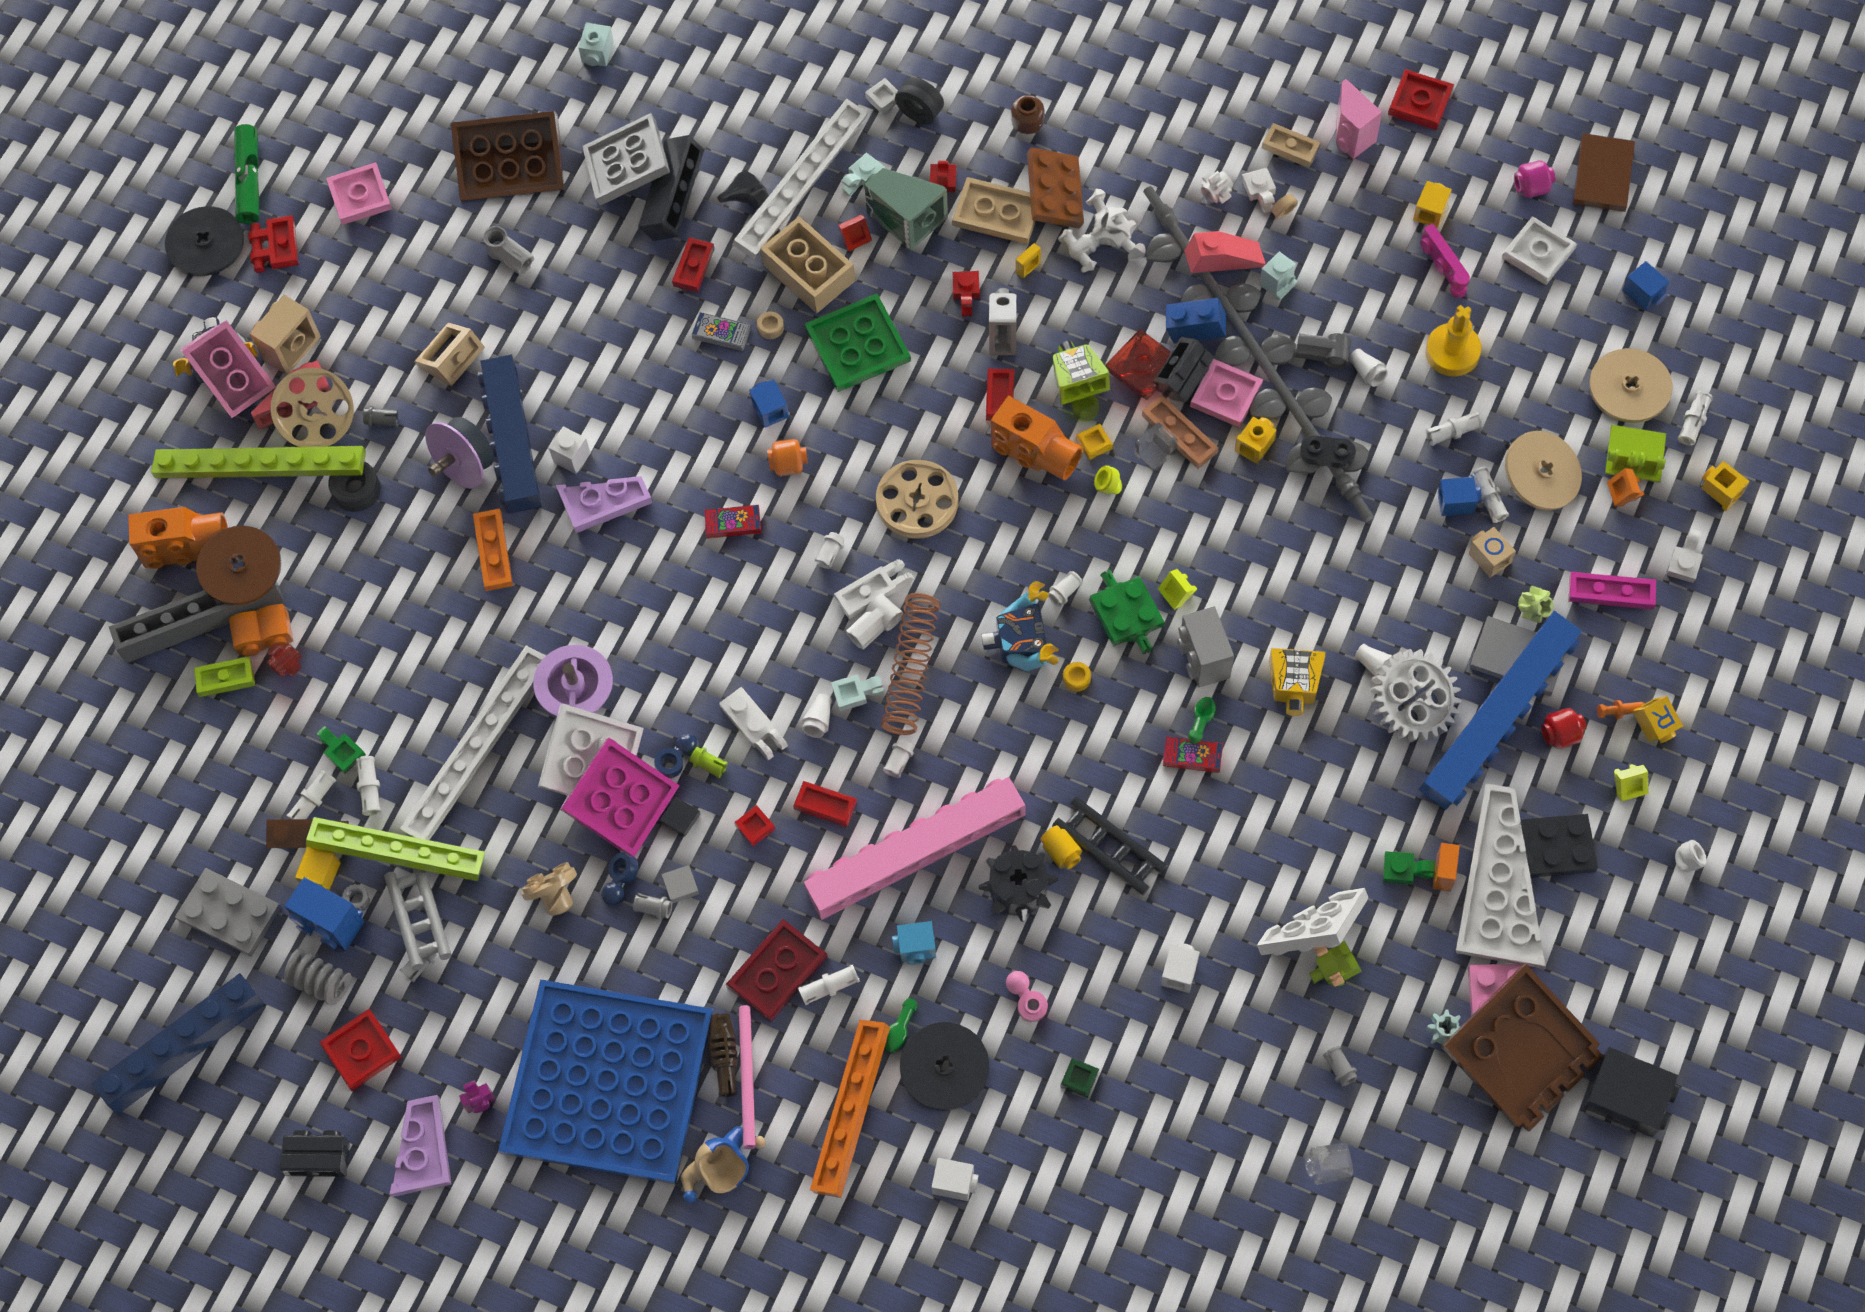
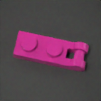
(1445, 260)

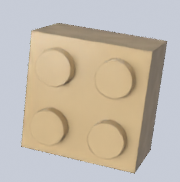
(285, 334)

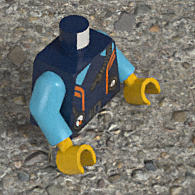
(1022, 633)

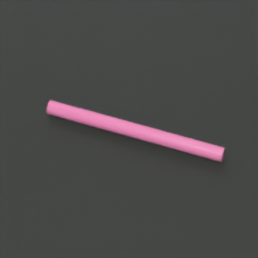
(747, 1077)

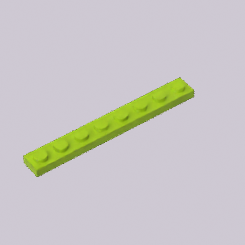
(258, 462)

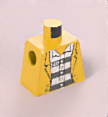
(1295, 677)

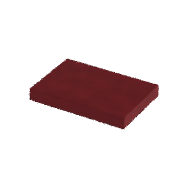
(776, 970)

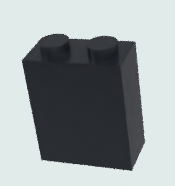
(1632, 1092)

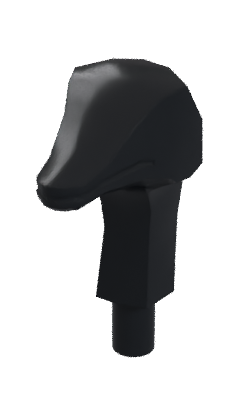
(746, 189)

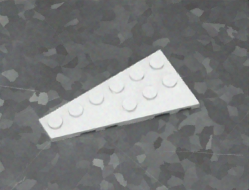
(1499, 900)

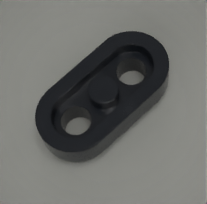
(1327, 453)

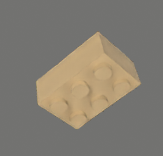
(807, 264)

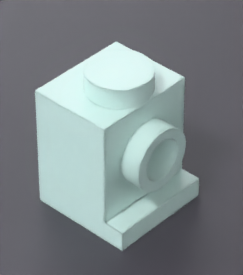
(1278, 276)

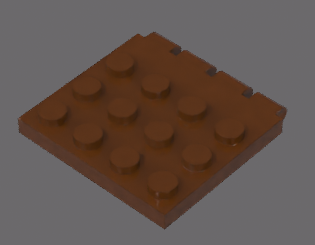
(1523, 1049)

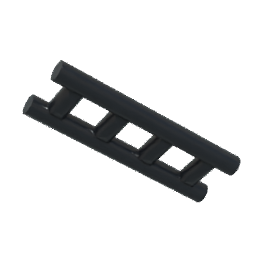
(1127, 845)

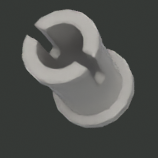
(654, 906)
(411, 974)
(1344, 1072)

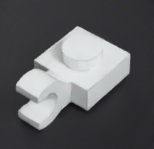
(1261, 187)
(1685, 560)

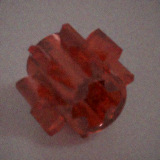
(284, 659)

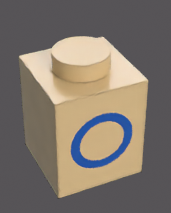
(1491, 551)

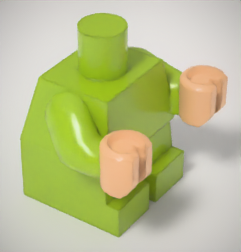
(1335, 965)

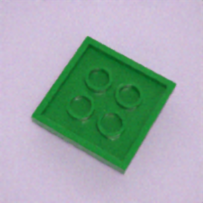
(857, 342)

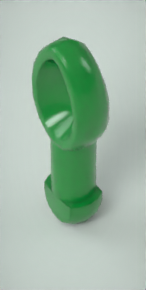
(1203, 713)
(898, 1030)

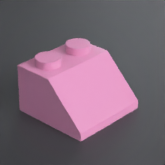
(1356, 121)

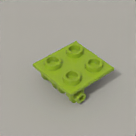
(1637, 451)

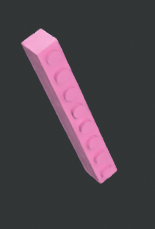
(914, 847)

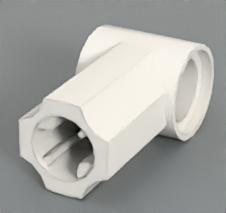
(879, 616)

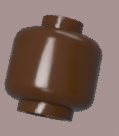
(1027, 114)

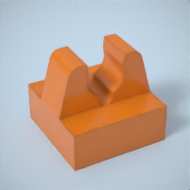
(1624, 487)

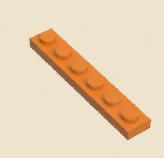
(850, 1108)

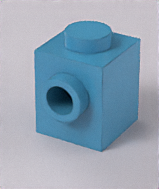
(915, 942)

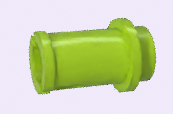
(708, 762)

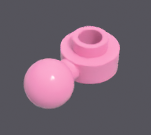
(1018, 983)

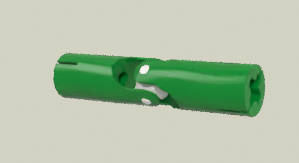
(246, 174)

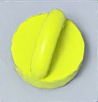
(1108, 480)

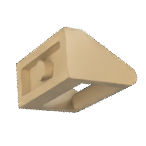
(456, 356)

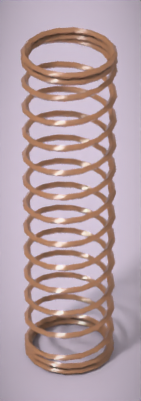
(916, 609)

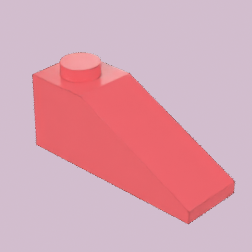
(1222, 252)
(262, 412)

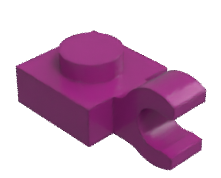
(476, 1098)

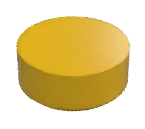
(1076, 676)

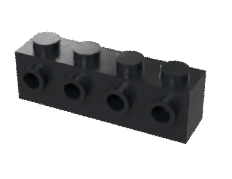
(671, 192)

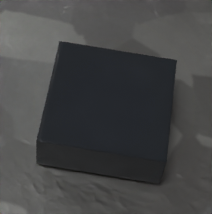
(680, 817)

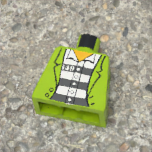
(1079, 372)

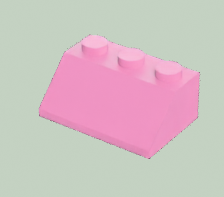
(228, 368)

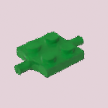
(1126, 611)

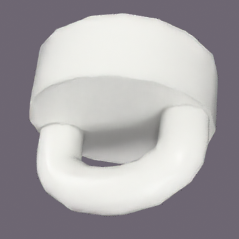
(1693, 856)

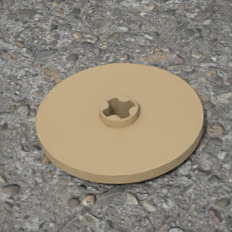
(1634, 403)
(1540, 490)

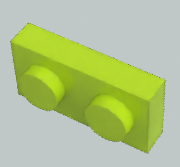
(224, 676)

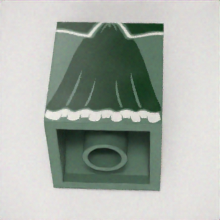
(905, 205)

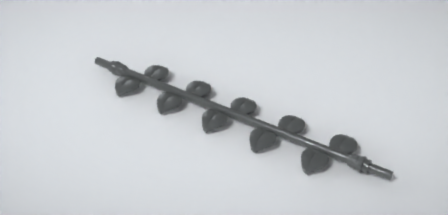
(1273, 351)

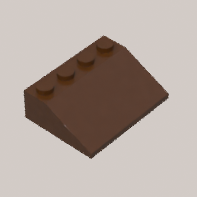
(508, 155)

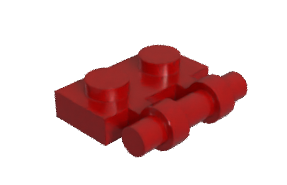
(282, 243)

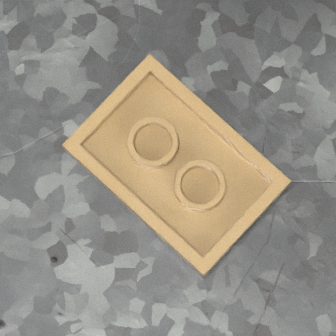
(994, 210)

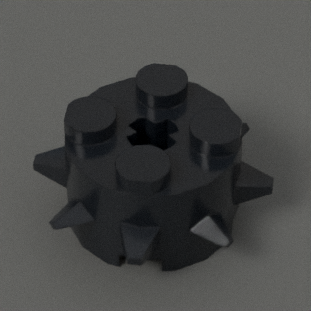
(1013, 898)

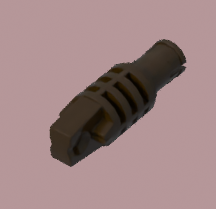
(723, 1053)

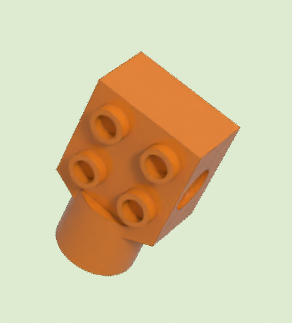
(1033, 439)
(171, 535)

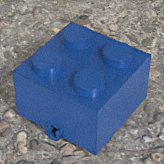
(324, 914)

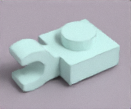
(860, 172)
(852, 692)

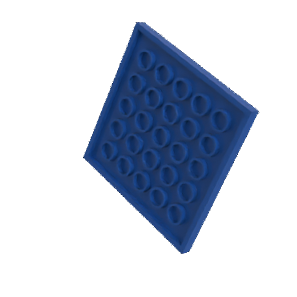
(606, 1082)

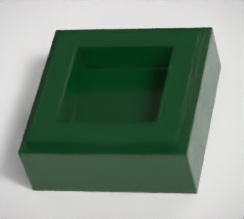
(1079, 1078)

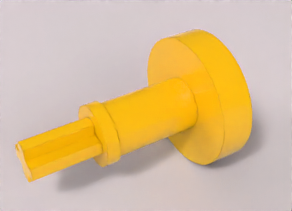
(1454, 346)

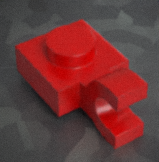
(965, 289)

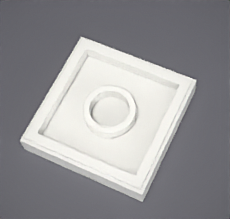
(1539, 250)

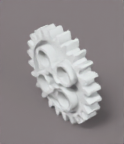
(1431, 716)

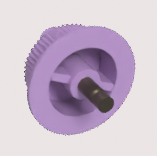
(573, 677)

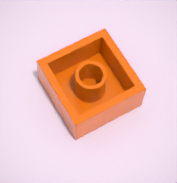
(1446, 867)

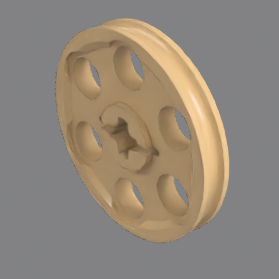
(308, 395)
(926, 505)

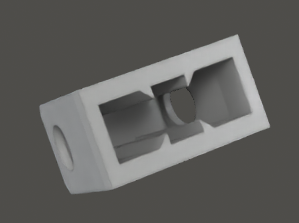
(1002, 312)

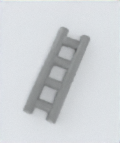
(410, 930)

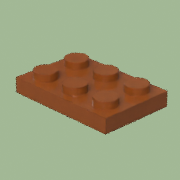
(1055, 188)

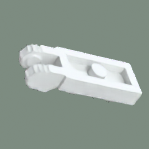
(859, 594)
(751, 722)

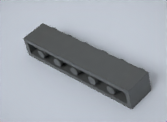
(179, 622)

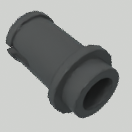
(380, 417)

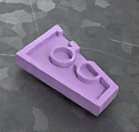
(598, 503)
(423, 1149)

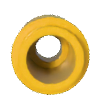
(1061, 847)

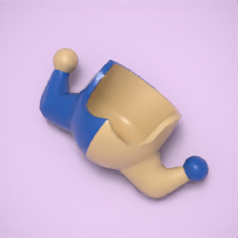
(718, 1164)

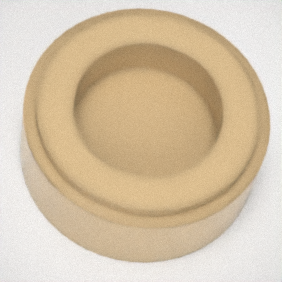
(1284, 206)
(770, 325)

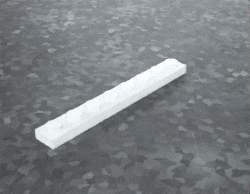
(799, 179)
(473, 747)

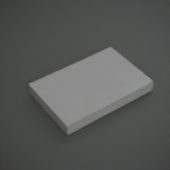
(1501, 646)

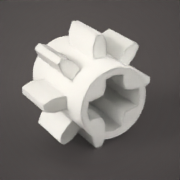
(1216, 187)

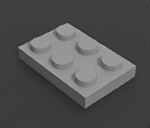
(228, 912)

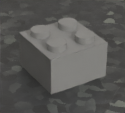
(1206, 647)

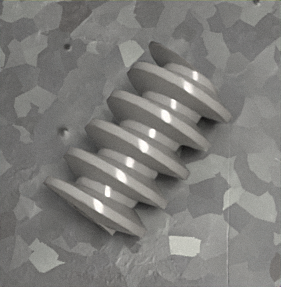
(315, 979)

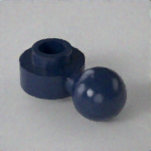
(684, 747)
(621, 870)

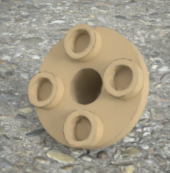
(551, 889)

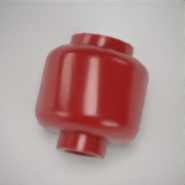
(1563, 728)

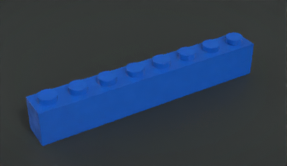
(1500, 710)

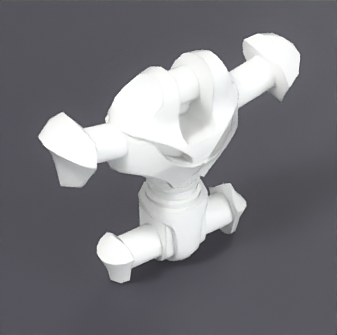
(1110, 229)

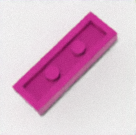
(1612, 590)

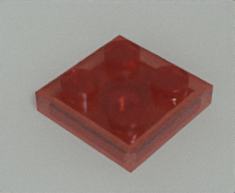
(1139, 363)

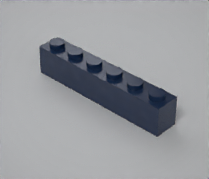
(510, 434)
(177, 1044)

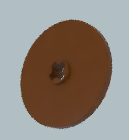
(246, 583)

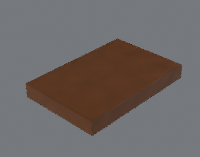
(1603, 172)

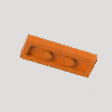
(492, 549)

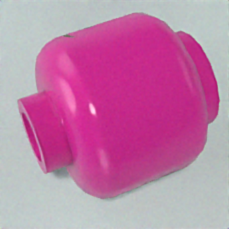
(1534, 179)

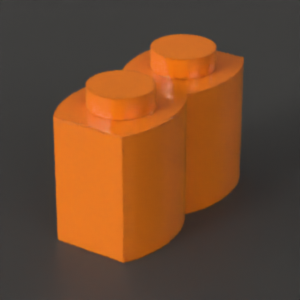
(260, 629)

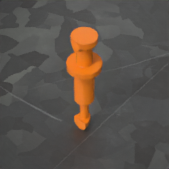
(1617, 709)

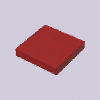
(1420, 99)
(360, 1049)

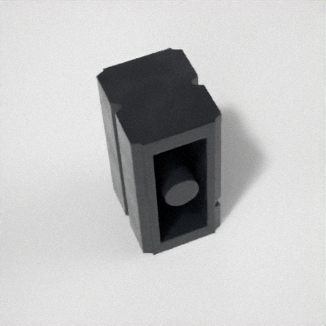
(1183, 369)
(314, 1154)

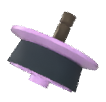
(459, 451)

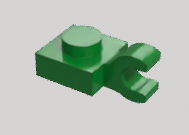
(340, 750)
(1401, 868)

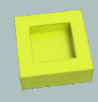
(1176, 589)
(1631, 782)

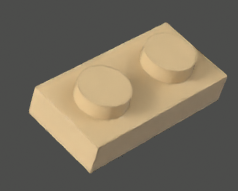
(1291, 145)

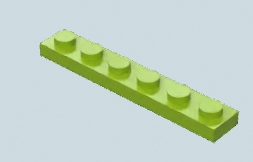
(395, 849)

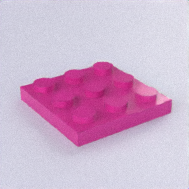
(619, 797)

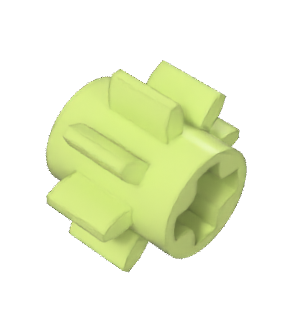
(1535, 604)

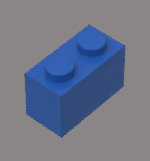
(1196, 320)

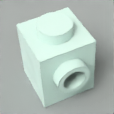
(595, 44)

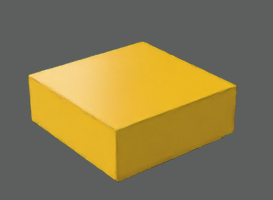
(1028, 260)
(1094, 441)

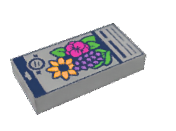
(721, 331)

